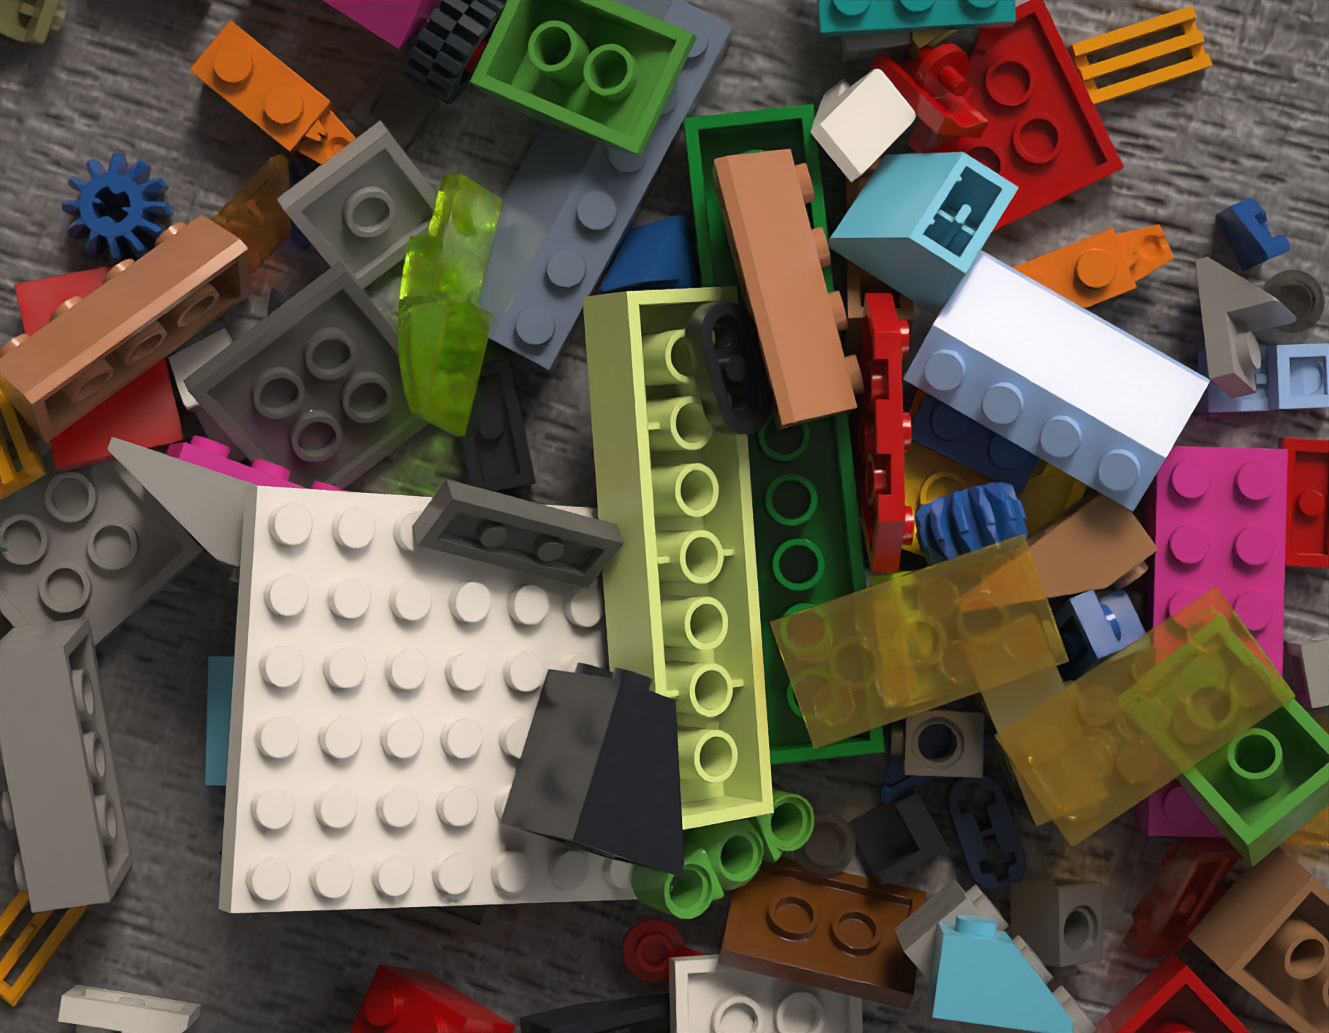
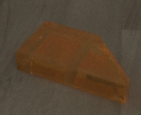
(256, 213)

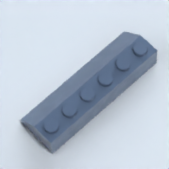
(578, 204)

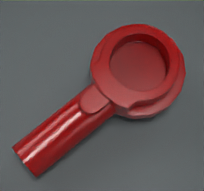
(650, 946)

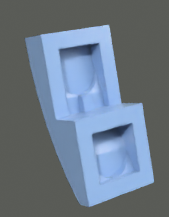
(1287, 380)

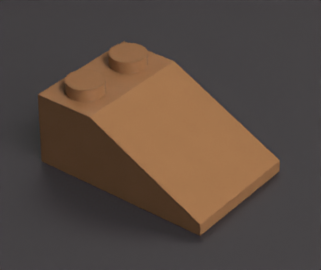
(1275, 939)

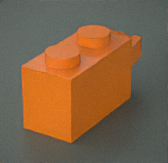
(272, 96)
(1100, 265)

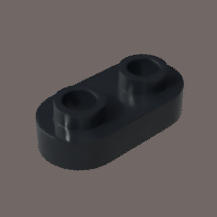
(727, 367)

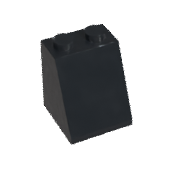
(602, 769)

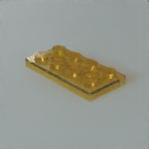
(919, 641)
(1144, 716)

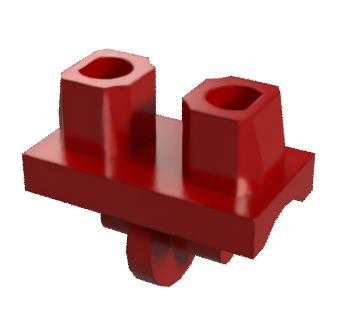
(934, 90)

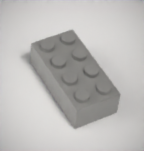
(60, 768)

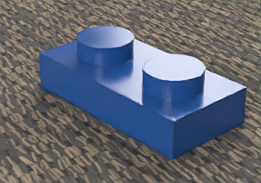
(971, 444)

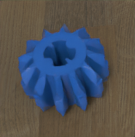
(95, 196)
(969, 521)

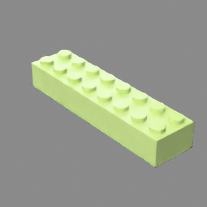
(687, 573)

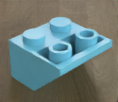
(923, 222)

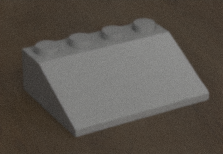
(197, 497)

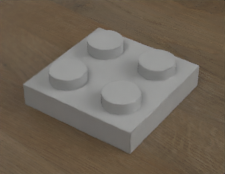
(363, 205)

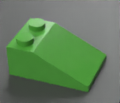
(584, 67)
(1264, 781)

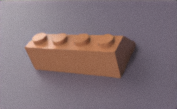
(784, 285)
(124, 325)

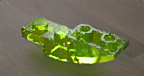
(439, 313)

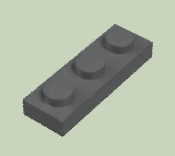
(517, 534)

